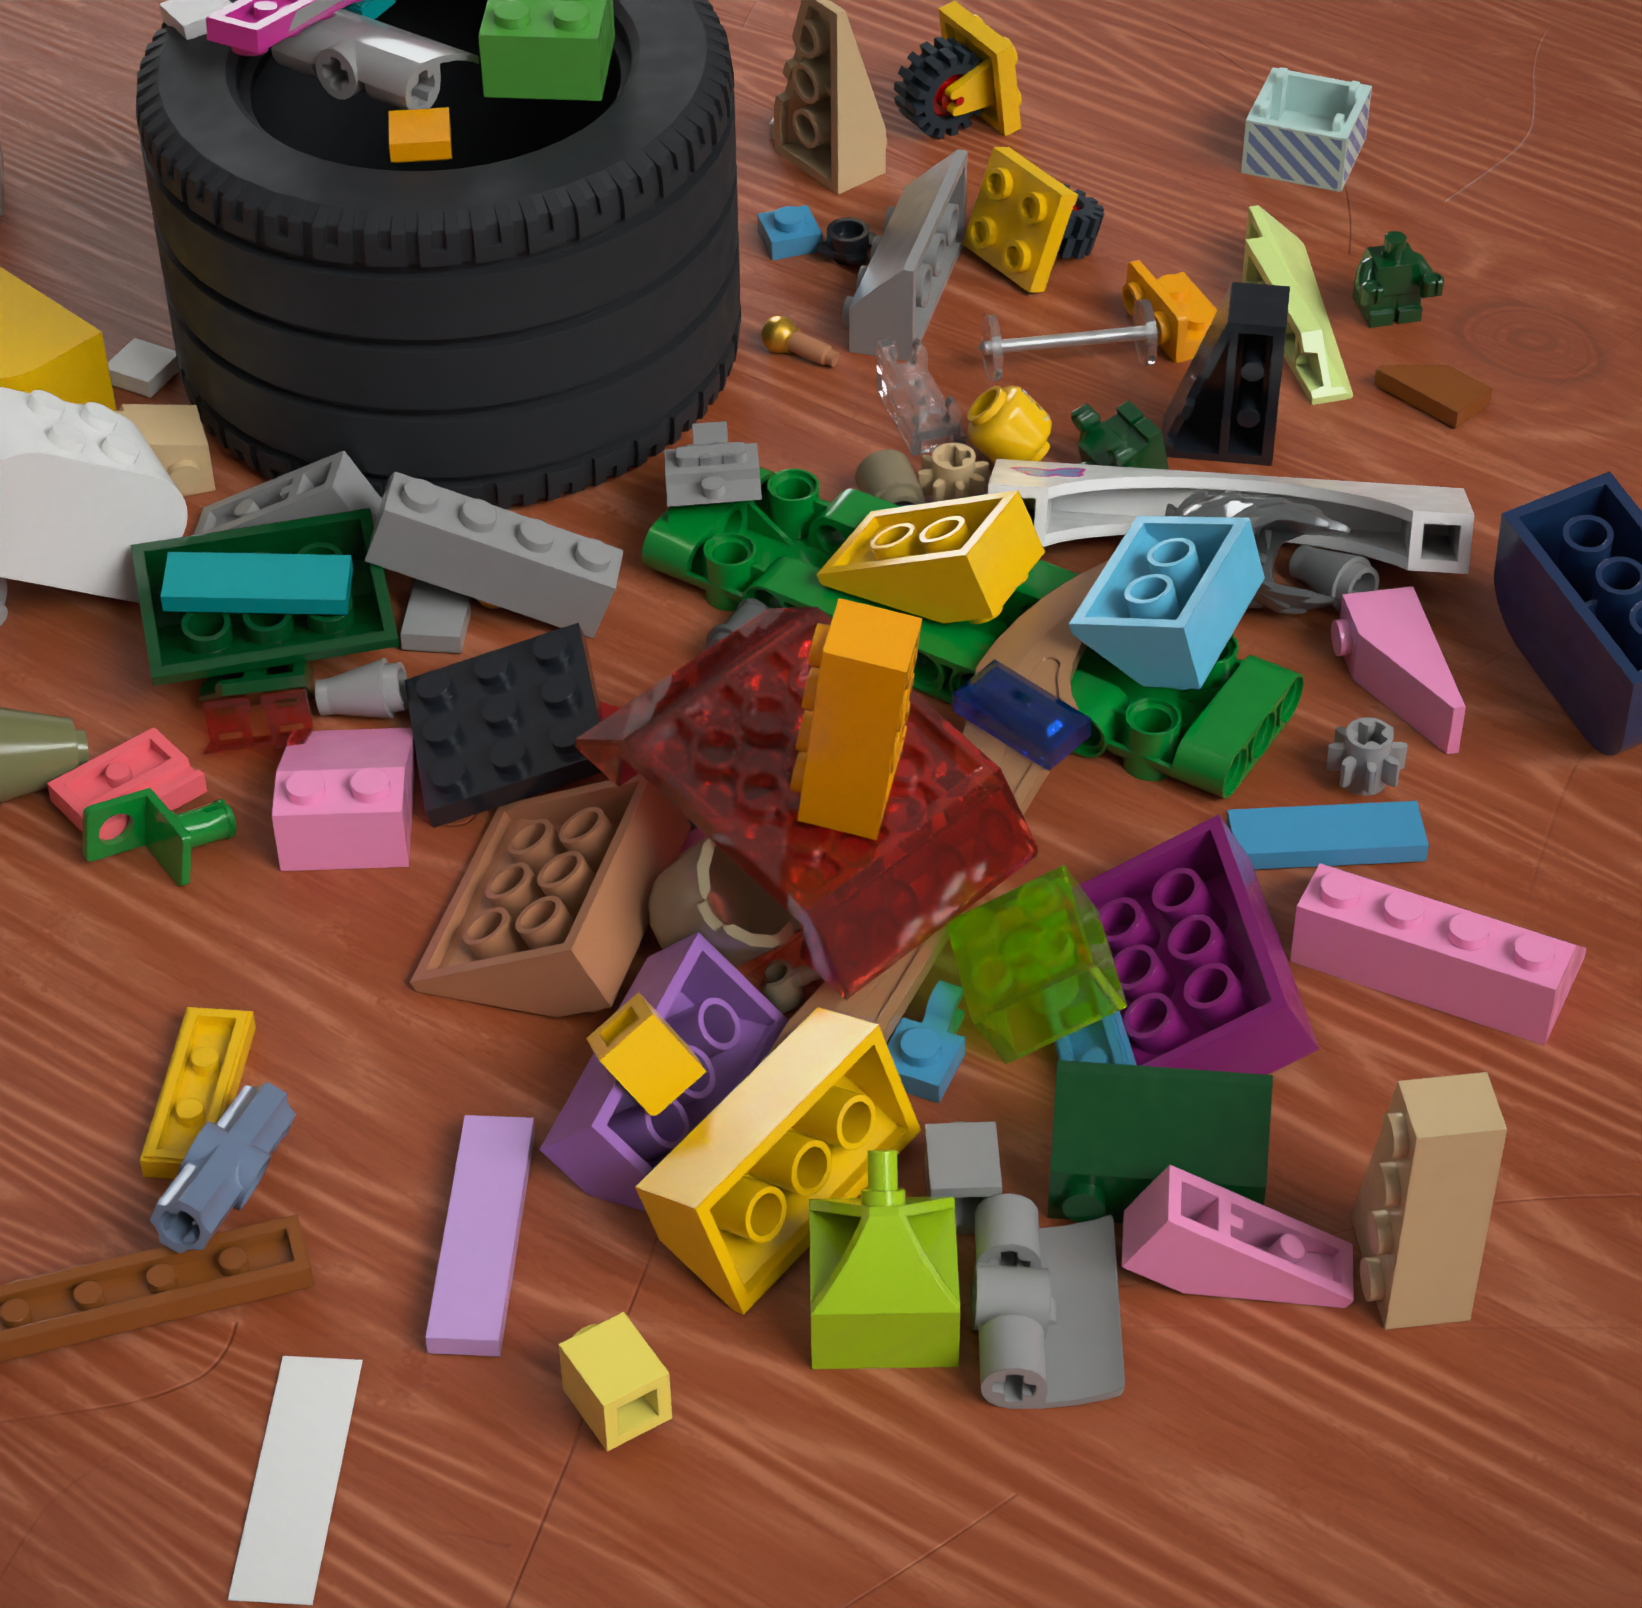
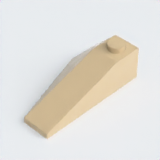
(828, 110)

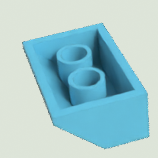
(1171, 598)

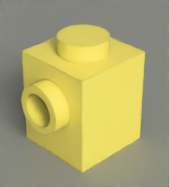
(615, 1381)

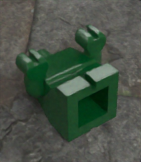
(1393, 281)
(1121, 440)

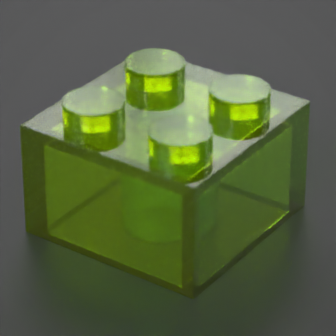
(1035, 965)

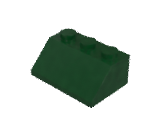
(1130, 1122)

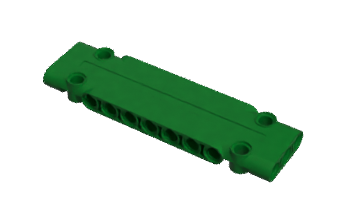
(775, 551)

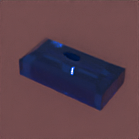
(1022, 714)

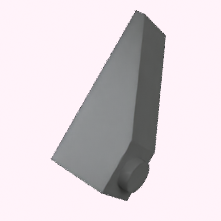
(310, 491)

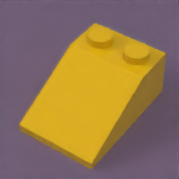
(940, 557)

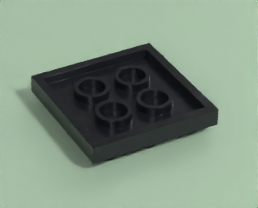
(503, 724)

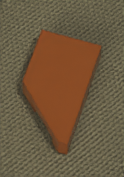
(1435, 390)

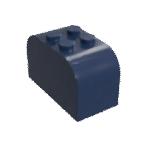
(1575, 603)

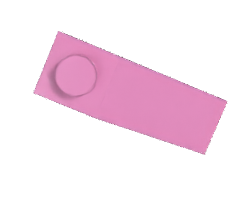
(1400, 662)
(1231, 1246)

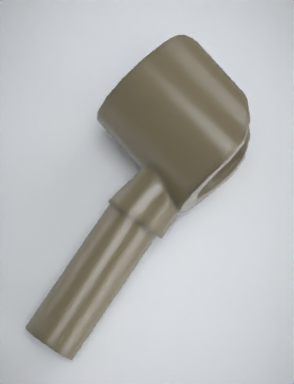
(786, 983)

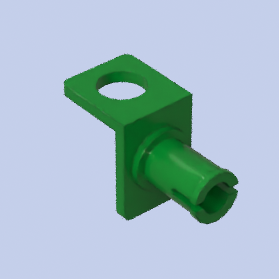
(158, 828)

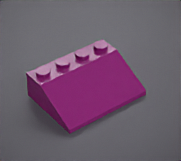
(1200, 958)

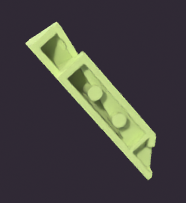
(1310, 349)

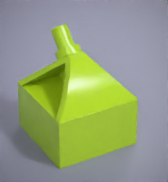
(884, 1276)

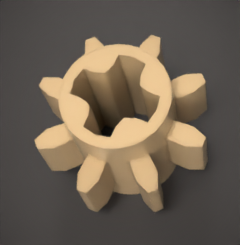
(953, 473)

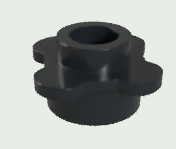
(847, 241)

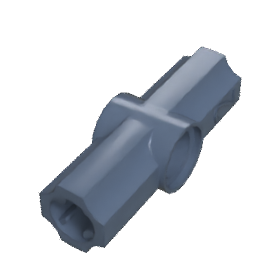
(222, 1168)

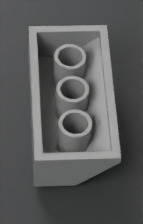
(910, 261)
(493, 554)

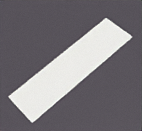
(296, 1481)

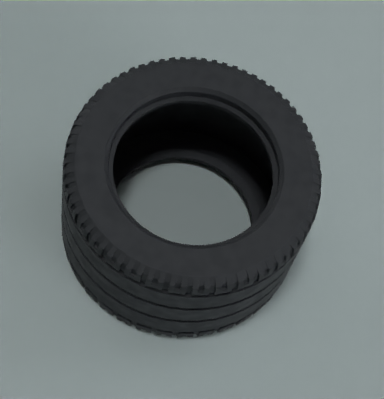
(464, 316)

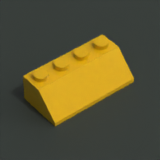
(787, 1134)

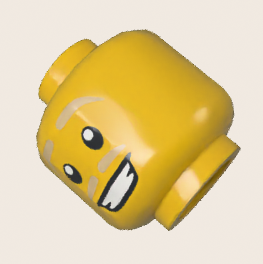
(1009, 425)

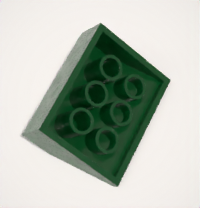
(223, 643)

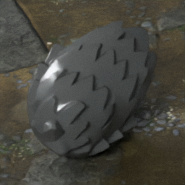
(1273, 524)

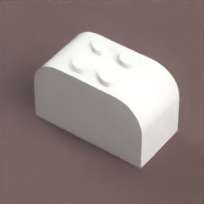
(79, 495)

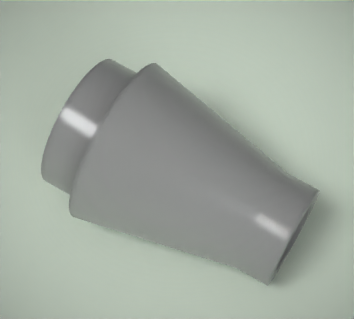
(1333, 572)
(364, 691)

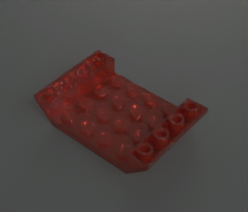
(725, 753)

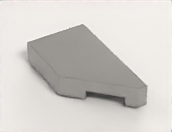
(435, 619)

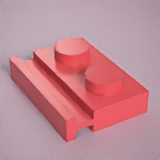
(128, 768)

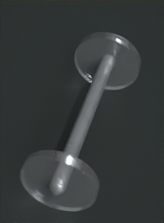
(1143, 333)

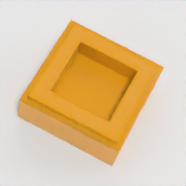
(420, 135)

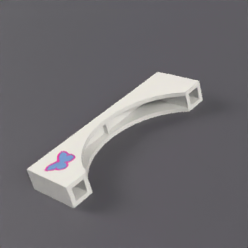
(1387, 522)

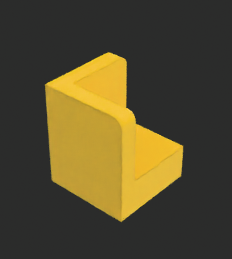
(645, 1055)

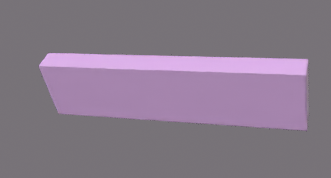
(481, 1236)

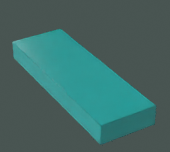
(257, 583)

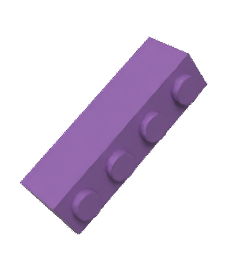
(604, 1133)

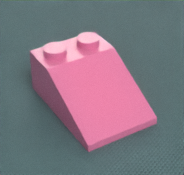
(345, 800)

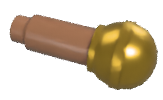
(783, 336)

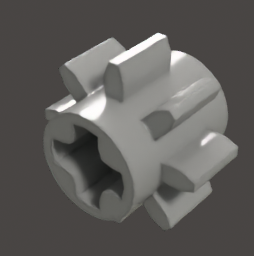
(1366, 756)

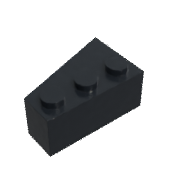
(1234, 381)

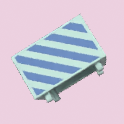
(1306, 129)

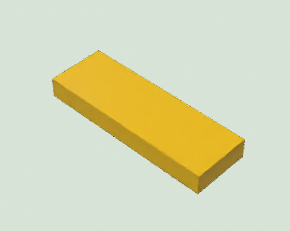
(197, 1085)

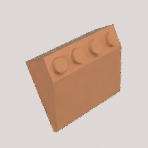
(555, 900)

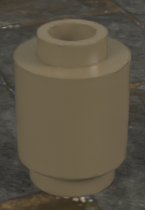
(889, 477)

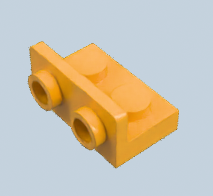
(1178, 307)

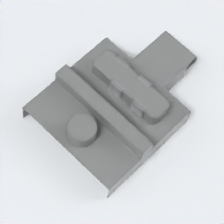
(712, 469)

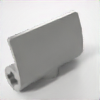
(363, 53)
(1045, 1308)

